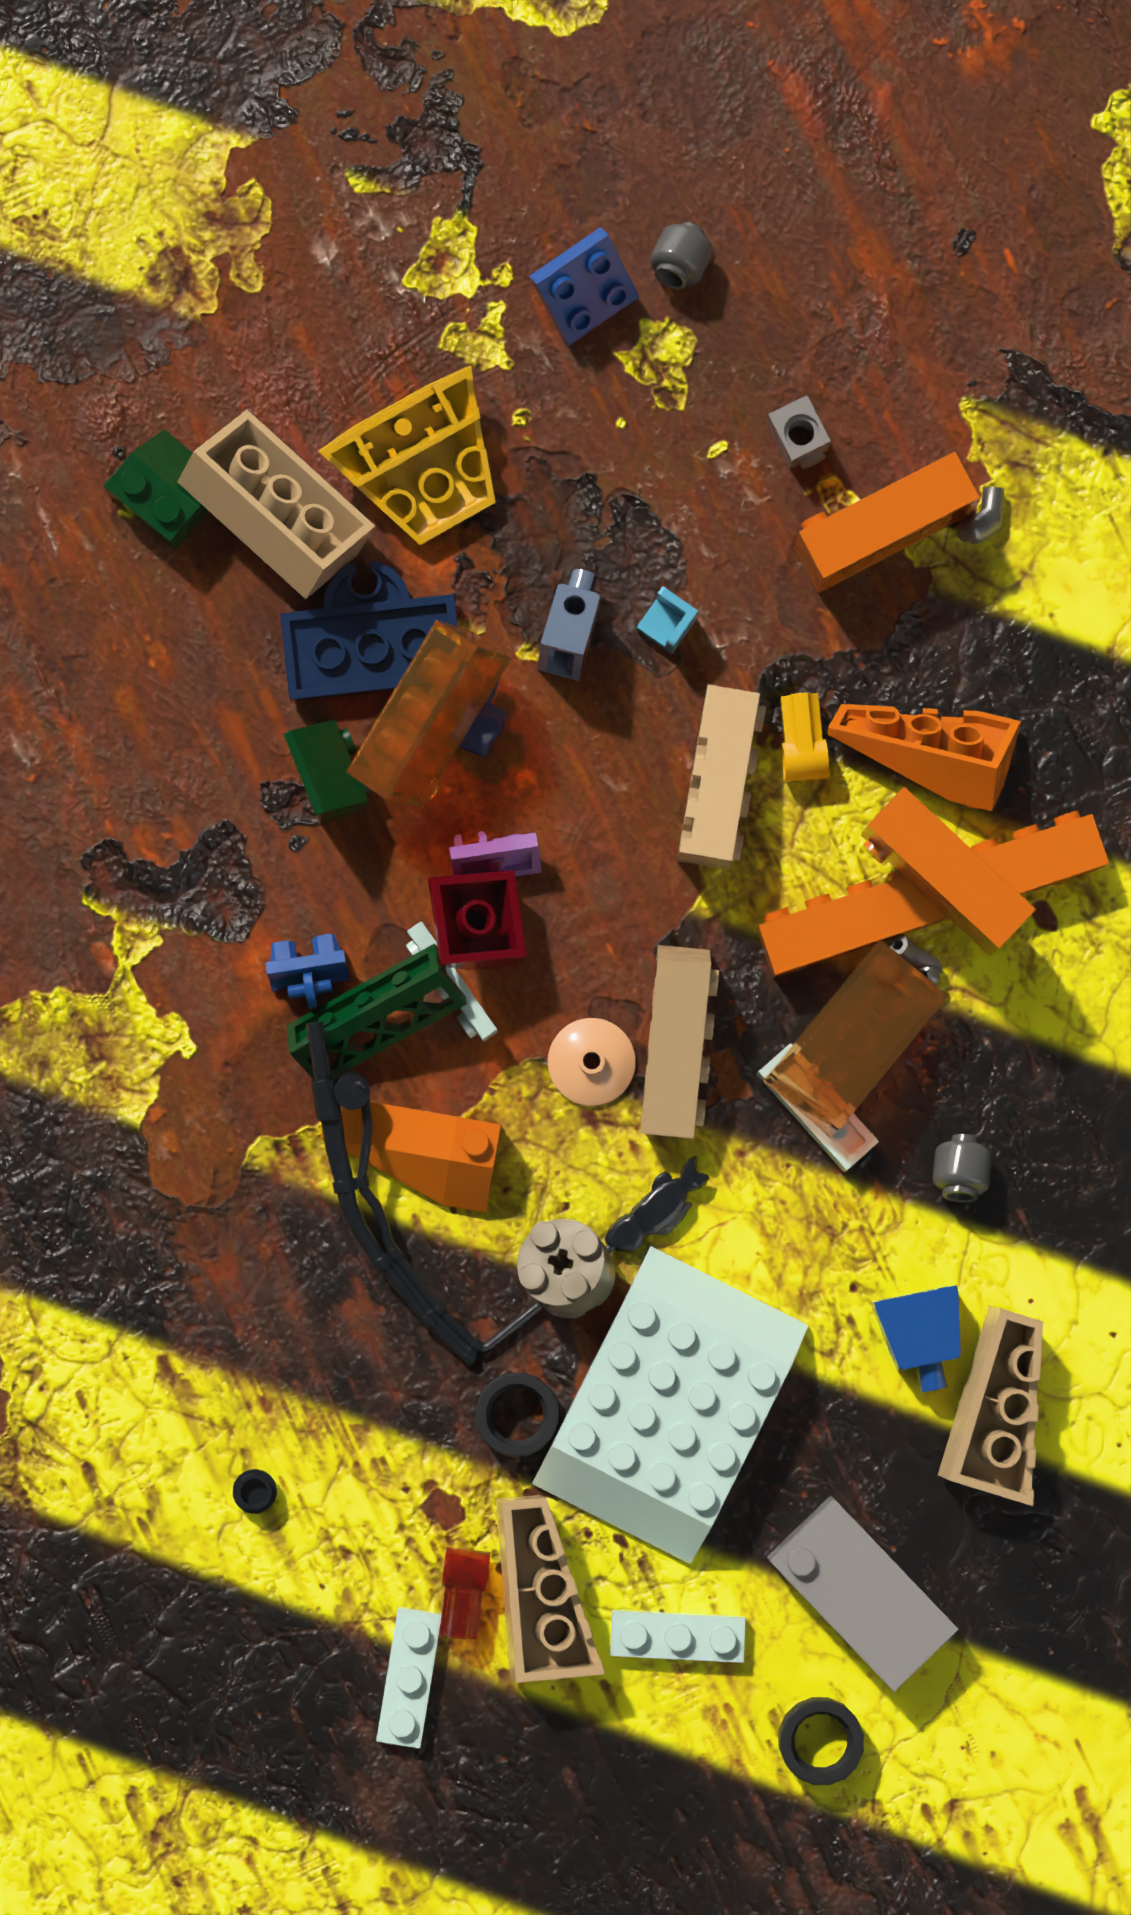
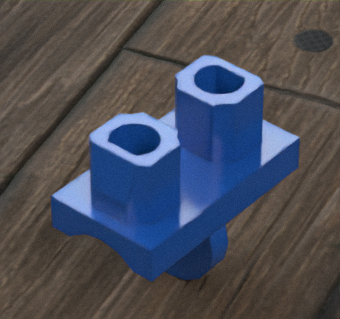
(309, 973)

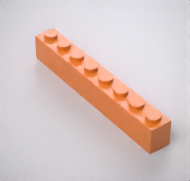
(898, 908)

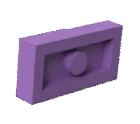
(508, 853)

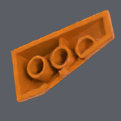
(951, 756)
(430, 1152)

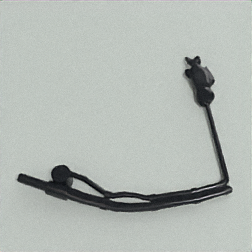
(654, 1214)

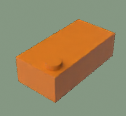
(885, 522)
(946, 871)

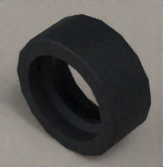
(518, 1447)
(834, 1772)

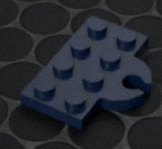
(358, 639)

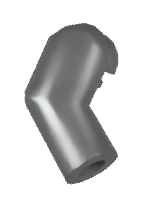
(986, 521)
(918, 958)

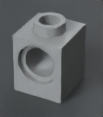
(799, 414)

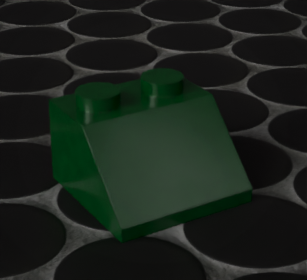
(150, 490)
(322, 763)

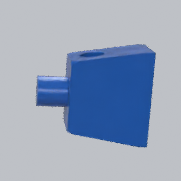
(922, 1332)

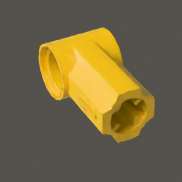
(803, 748)

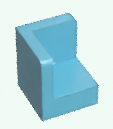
(667, 620)

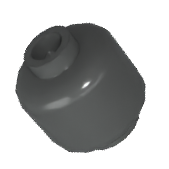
(681, 255)
(962, 1168)

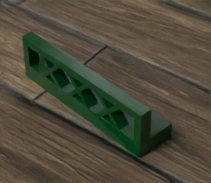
(367, 1009)

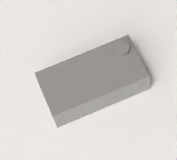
(862, 1593)

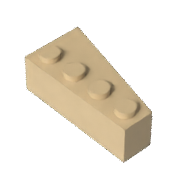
(719, 777)
(676, 1042)
(998, 1410)
(541, 1601)

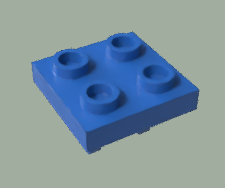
(584, 286)

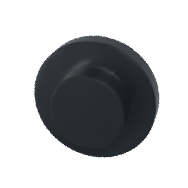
(254, 1491)

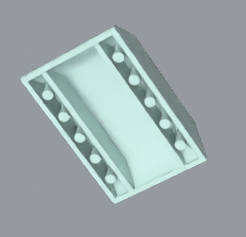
(671, 1405)

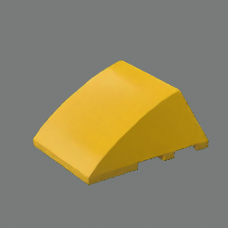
(421, 458)

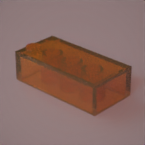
(428, 715)
(855, 1038)

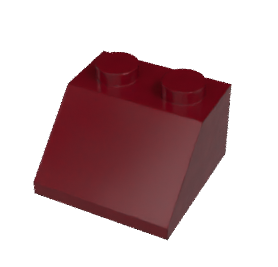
(477, 920)

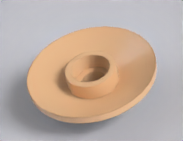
(587, 1085)

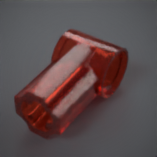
(464, 1582)

